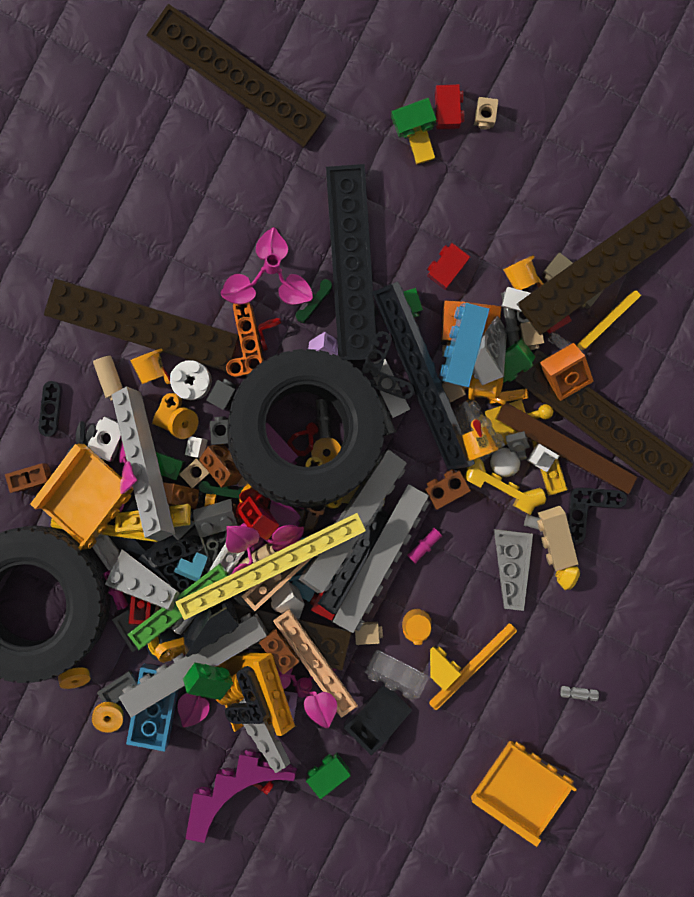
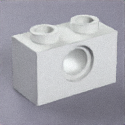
(96, 443)

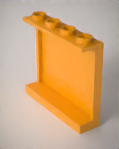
(82, 495)
(271, 686)
(522, 792)

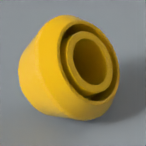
(568, 577)

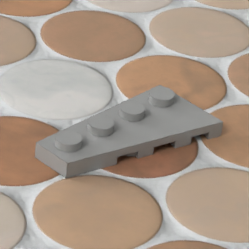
(513, 562)
(138, 581)
(267, 744)

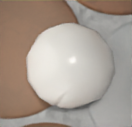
(505, 462)

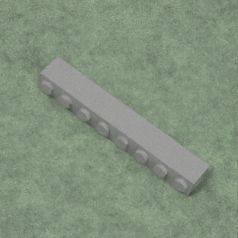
(141, 453)
(364, 502)
(380, 559)
(170, 678)

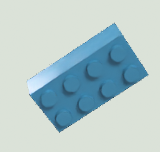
(464, 344)
(153, 725)

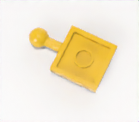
(544, 412)

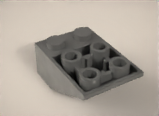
(212, 527)

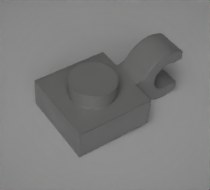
(519, 443)

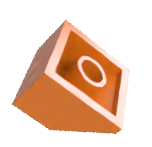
(567, 371)

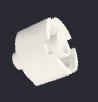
(181, 375)

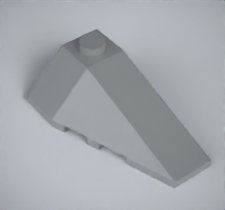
(491, 353)

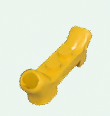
(524, 501)

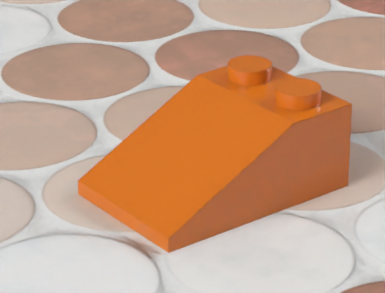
(448, 316)

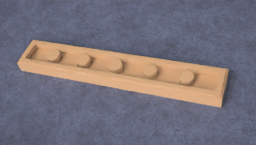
(314, 661)

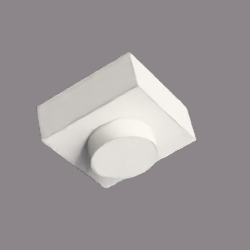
(195, 447)

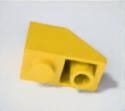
(441, 669)

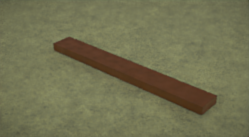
(566, 448)

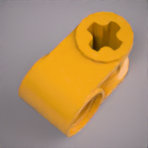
(164, 411)

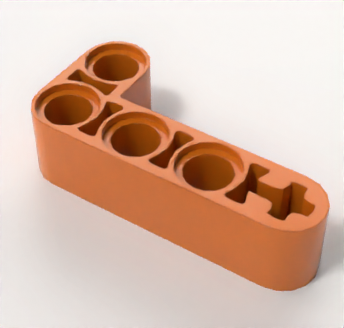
(245, 337)

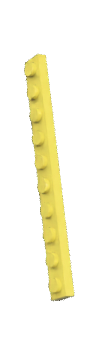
(270, 566)

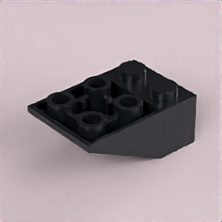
(167, 572)
(210, 626)
(377, 719)

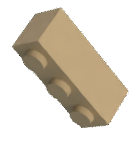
(557, 538)

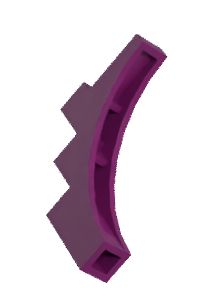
(283, 514)
(227, 783)

